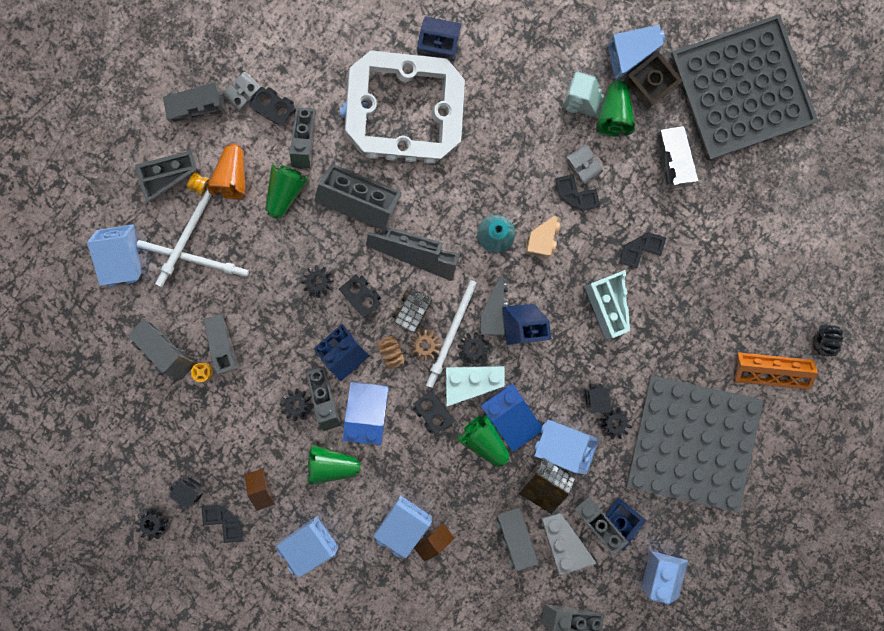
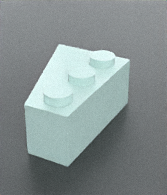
(584, 95)
(610, 304)
(469, 382)

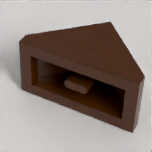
(259, 489)
(434, 542)

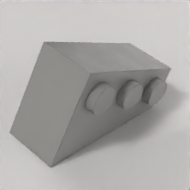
(564, 544)

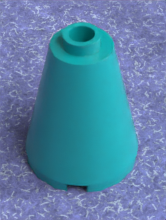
(494, 241)

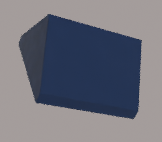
(625, 520)

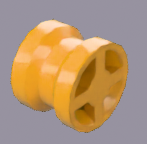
(197, 183)
(198, 372)

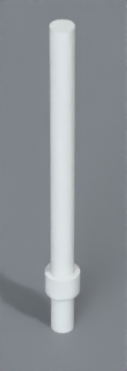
(168, 268)
(228, 268)
(437, 367)

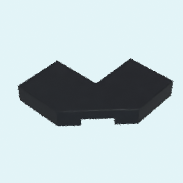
(568, 192)
(633, 250)
(231, 524)

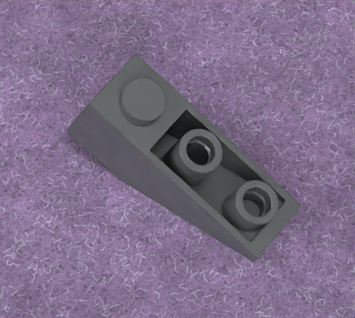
(303, 138)
(492, 315)
(220, 344)
(323, 399)
(601, 526)
(571, 619)

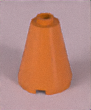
(229, 174)

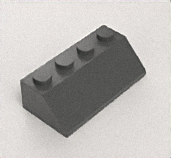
(357, 196)

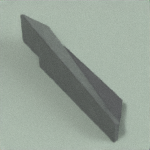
(415, 251)

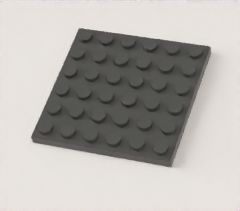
(744, 87)
(694, 443)

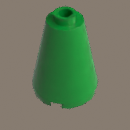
(616, 111)
(283, 189)
(485, 441)
(330, 466)

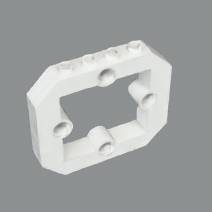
(424, 66)

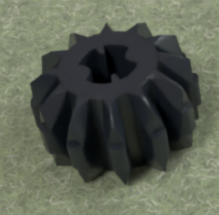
(313, 276)
(828, 340)
(479, 351)
(302, 403)
(617, 415)
(150, 516)

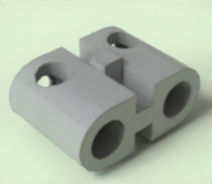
(242, 91)
(584, 164)

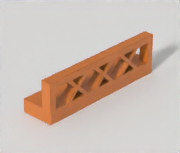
(776, 367)

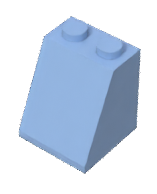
(633, 48)
(115, 255)
(566, 447)
(402, 527)
(307, 547)
(663, 577)

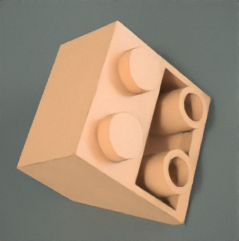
(540, 240)

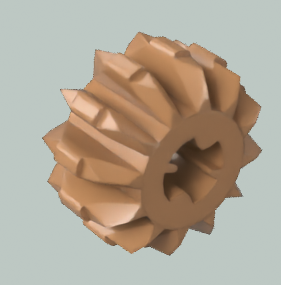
(420, 350)
(391, 352)

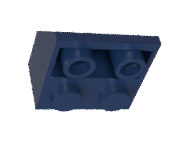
(439, 38)
(525, 324)
(341, 352)

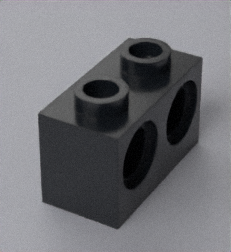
(271, 110)
(356, 299)
(597, 398)
(437, 409)
(187, 492)

